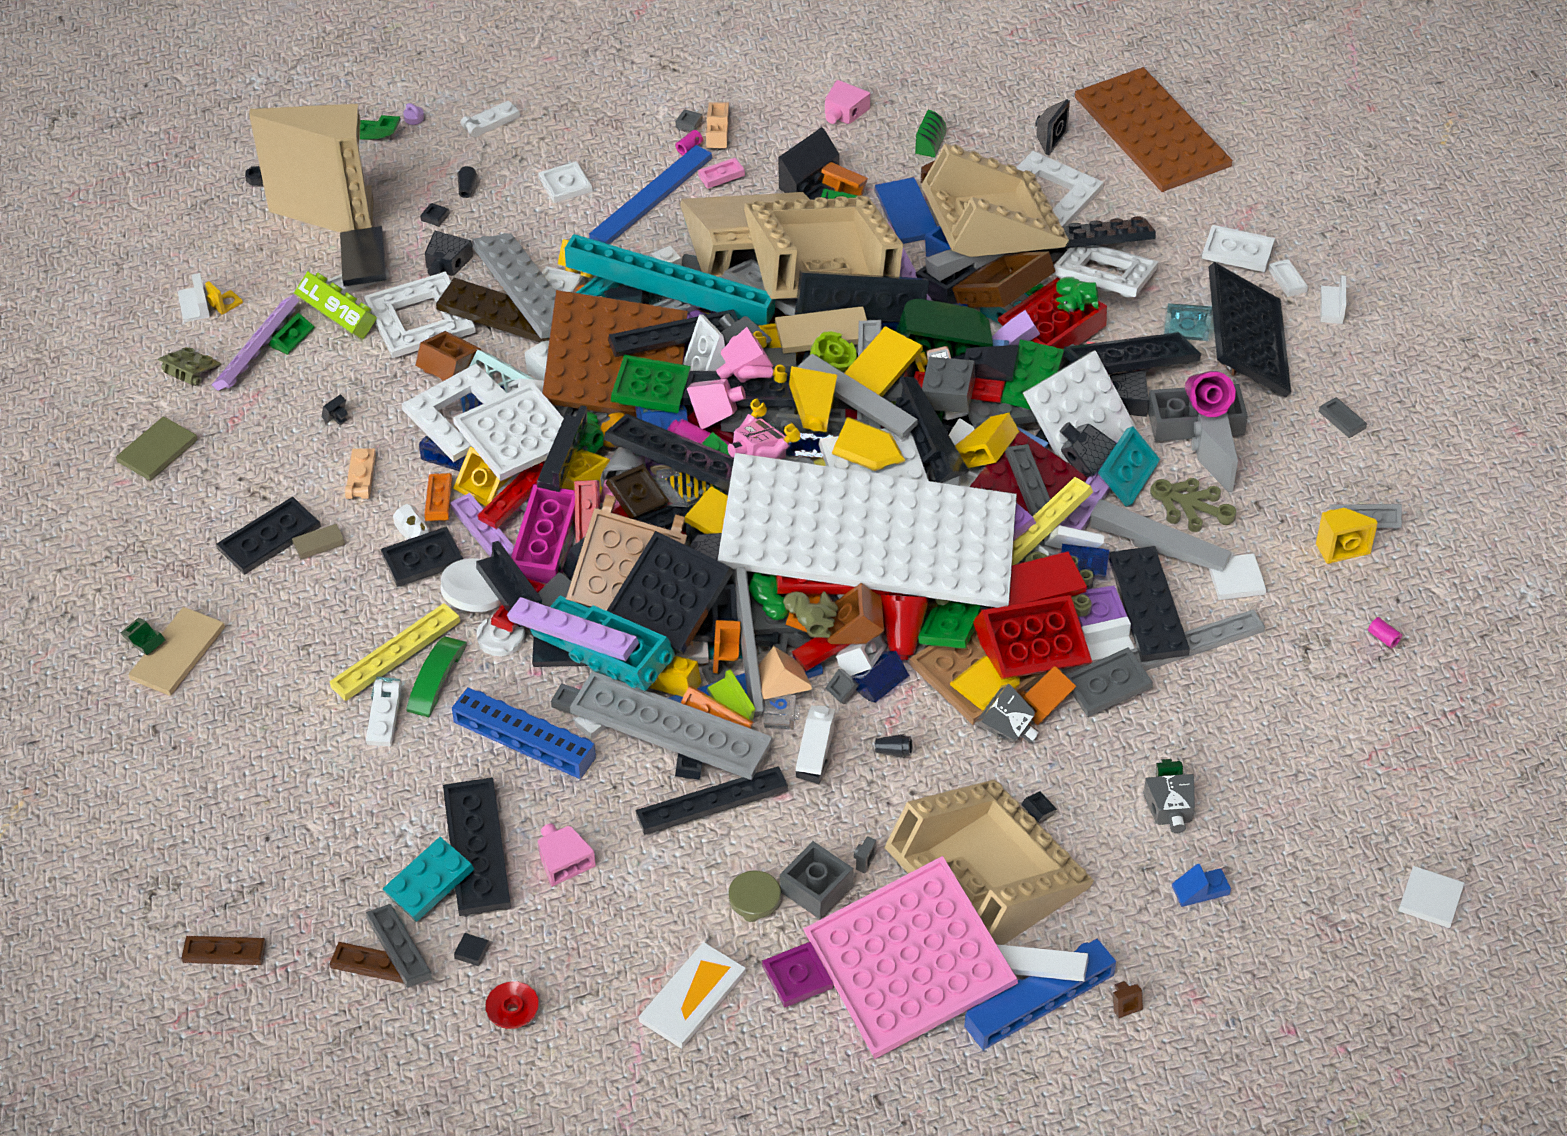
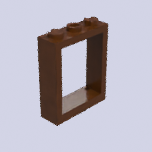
(983, 286)

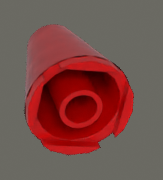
(903, 622)

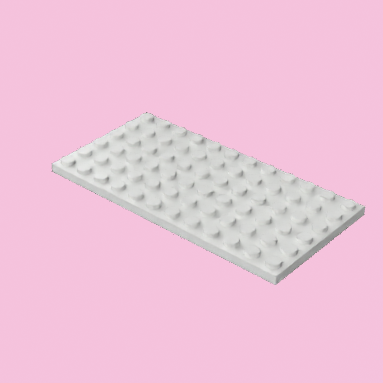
(869, 530)

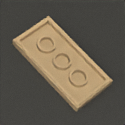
(800, 331)
(185, 643)

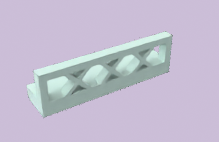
(498, 366)

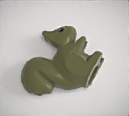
(812, 616)

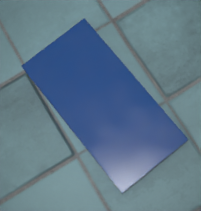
(906, 209)

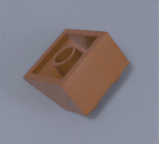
(445, 355)
(857, 617)

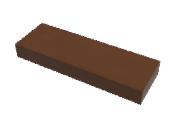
(223, 950)
(364, 962)

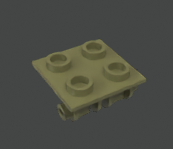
(187, 365)

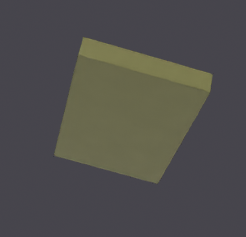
(156, 448)

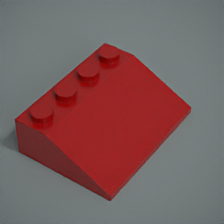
(1056, 325)
(1032, 637)

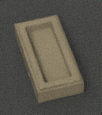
(318, 541)

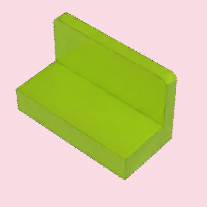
(730, 693)

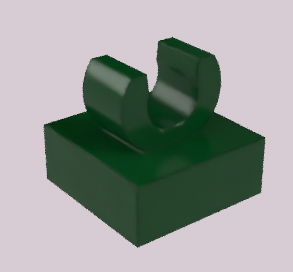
(1169, 768)

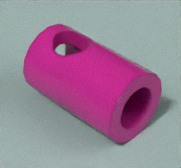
(688, 142)
(1384, 632)

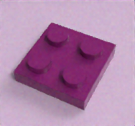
(797, 974)

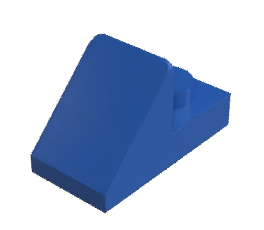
(1200, 886)

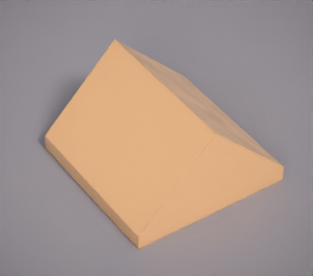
(781, 675)

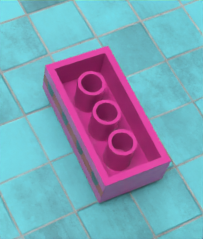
(545, 533)

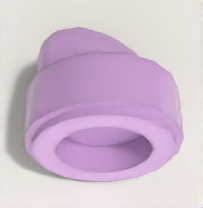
(412, 114)

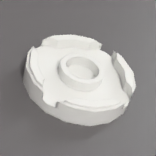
(499, 641)

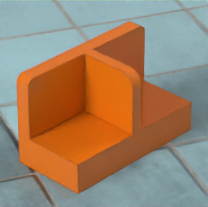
(844, 179)
(726, 642)
(1048, 693)

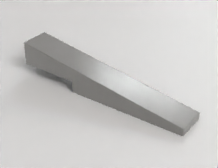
(950, 262)
(1152, 533)

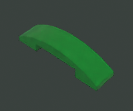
(378, 129)
(433, 674)

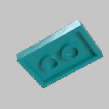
(1129, 466)
(428, 879)

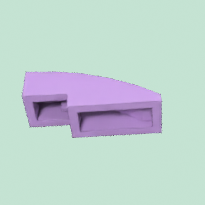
(1017, 328)

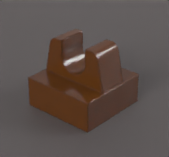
(1127, 999)

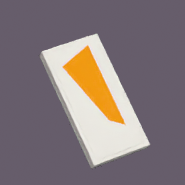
(692, 995)

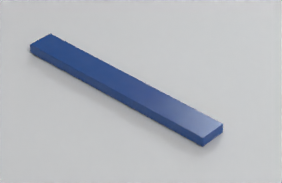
(651, 195)

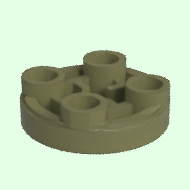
(754, 895)

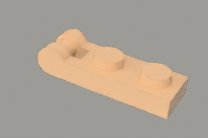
(360, 473)

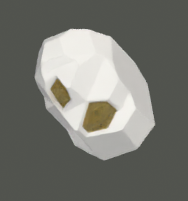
(410, 522)

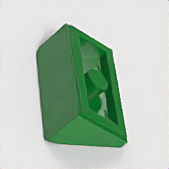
(291, 334)

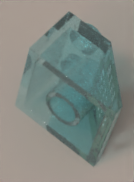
(1188, 320)

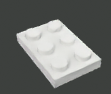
(1238, 248)

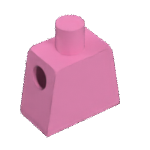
(846, 103)
(714, 400)
(564, 853)

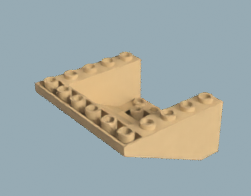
(313, 165)
(989, 205)
(721, 226)
(820, 237)
(996, 853)

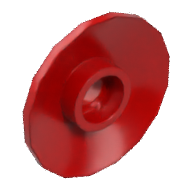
(508, 996)

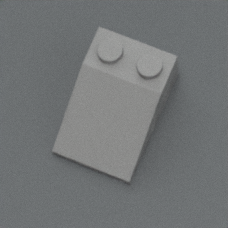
(1216, 448)

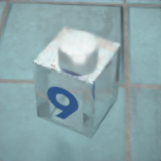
(781, 712)

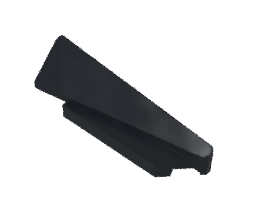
(929, 434)

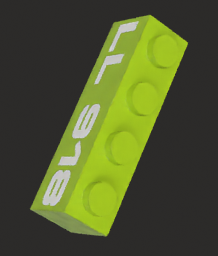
(336, 305)

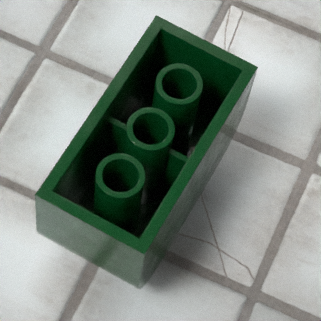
(944, 324)

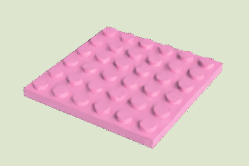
(910, 957)

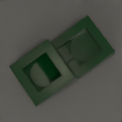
(142, 636)

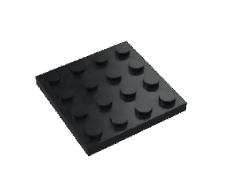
(671, 590)

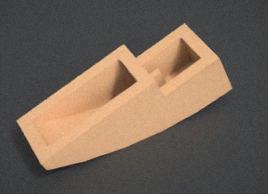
(717, 125)

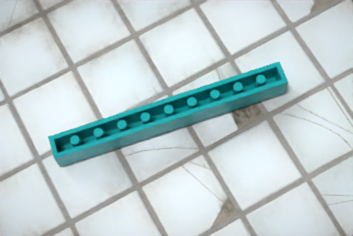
(668, 279)

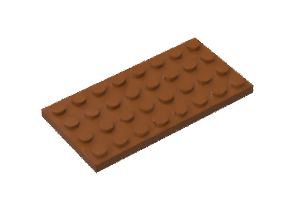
(1153, 129)

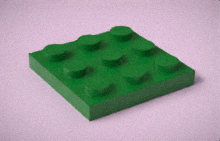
(650, 384)

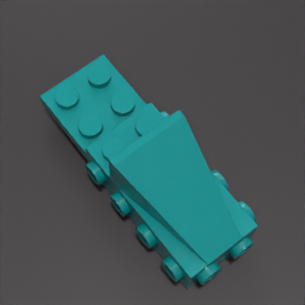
(640, 668)

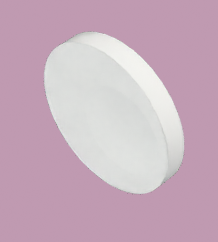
(466, 588)

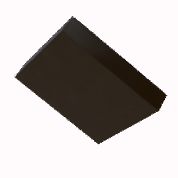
(637, 492)

